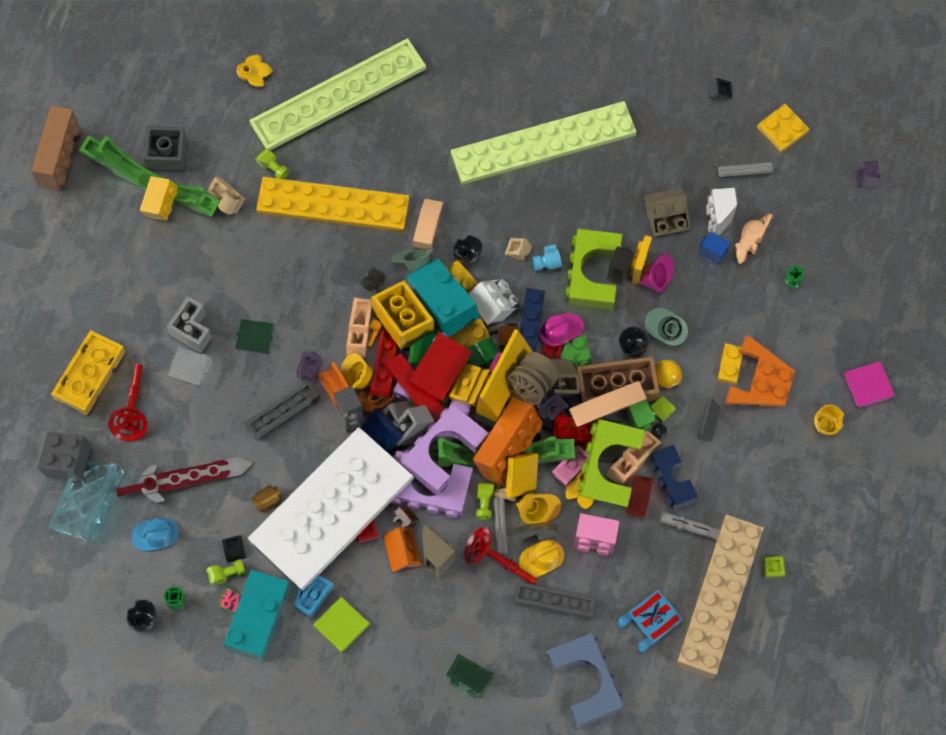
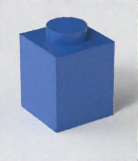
(714, 247)

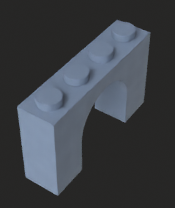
(586, 652)

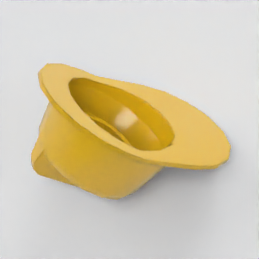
(356, 371)
(539, 508)
(542, 557)

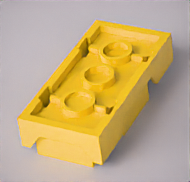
(88, 372)

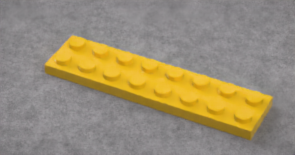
(333, 204)

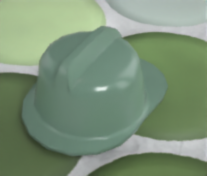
(413, 258)
(666, 326)

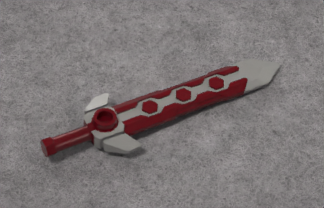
(152, 484)

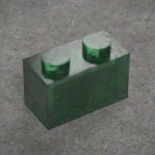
(469, 676)

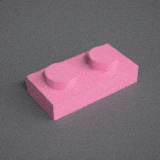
(568, 469)

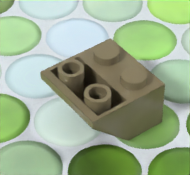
(667, 212)
(568, 381)
(437, 553)

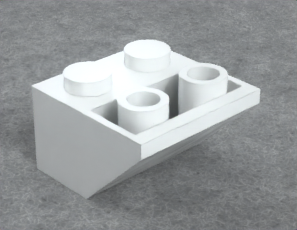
(721, 209)
(495, 301)

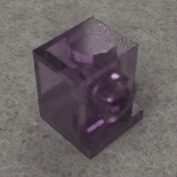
(868, 174)
(309, 359)
(551, 399)

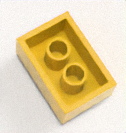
(402, 314)

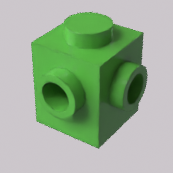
(641, 415)

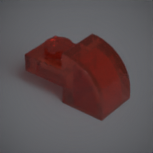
(639, 495)

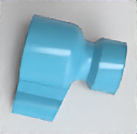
(550, 260)

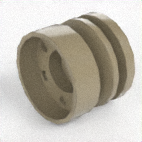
(533, 378)

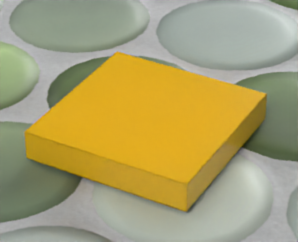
(521, 474)

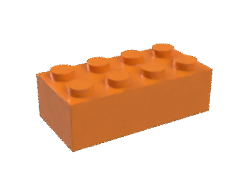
(507, 439)

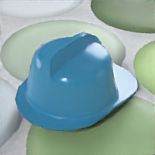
(155, 534)

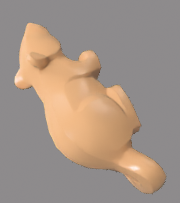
(751, 234)

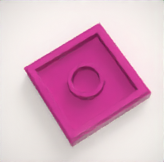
(869, 384)

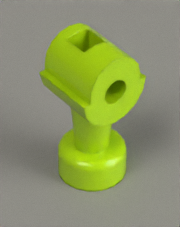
(267, 159)
(485, 493)
(219, 575)

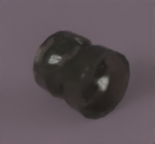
(373, 279)

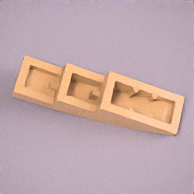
(607, 404)

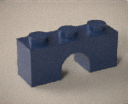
(678, 493)

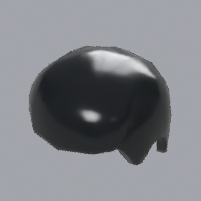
(467, 250)
(633, 342)
(141, 616)

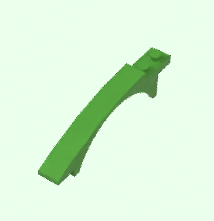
(122, 165)
(548, 450)

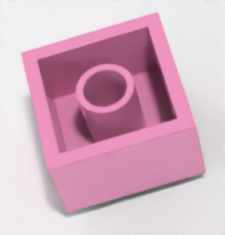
(596, 534)

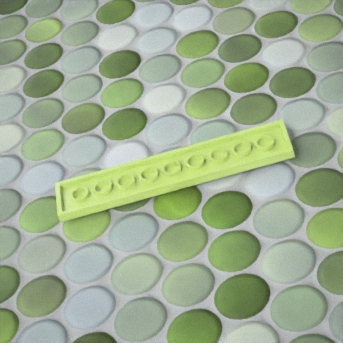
(337, 94)
(543, 142)

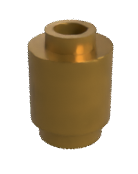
(266, 497)

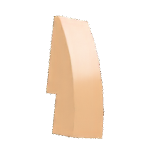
(427, 224)
(359, 327)
(633, 460)

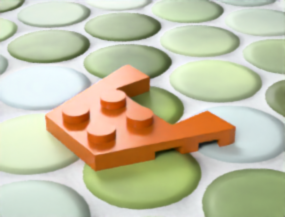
(770, 380)

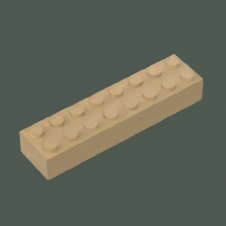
(719, 597)

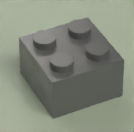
(165, 148)
(64, 455)

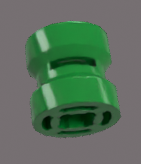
(175, 598)

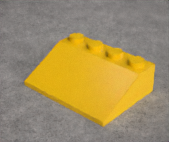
(496, 391)

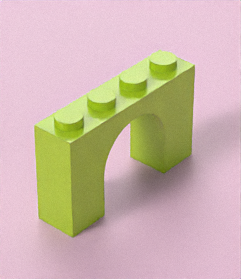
(583, 291)
(593, 484)

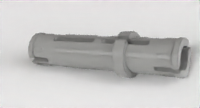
(690, 525)

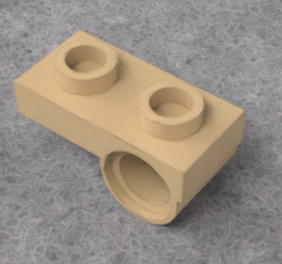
(229, 198)

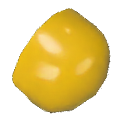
(668, 373)
(829, 420)

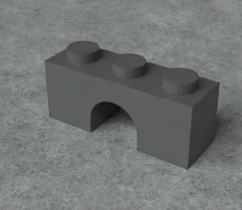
(349, 409)

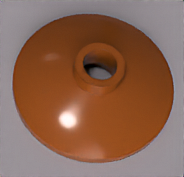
(370, 402)

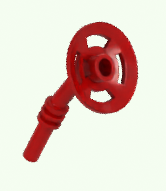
(129, 418)
(484, 549)

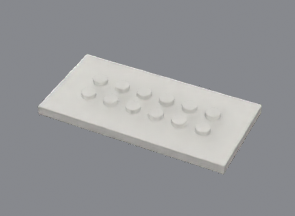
(330, 508)

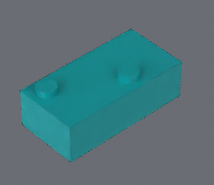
(443, 297)
(257, 615)

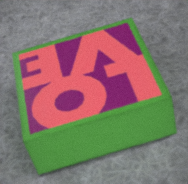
(229, 601)

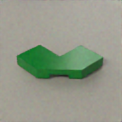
(419, 349)

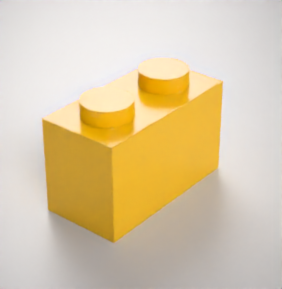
(158, 198)

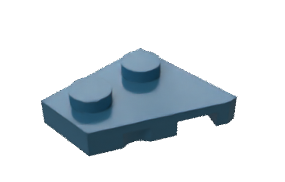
(313, 595)

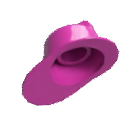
(658, 273)
(561, 329)

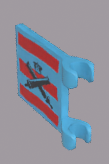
(654, 618)

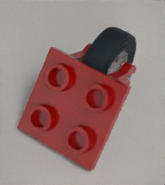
(565, 428)

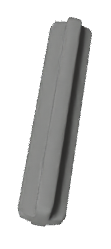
(745, 169)
(500, 525)

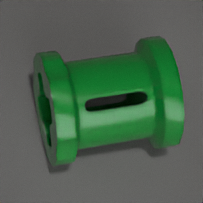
(799, 275)

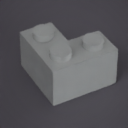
(186, 325)
(409, 421)

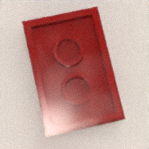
(440, 366)

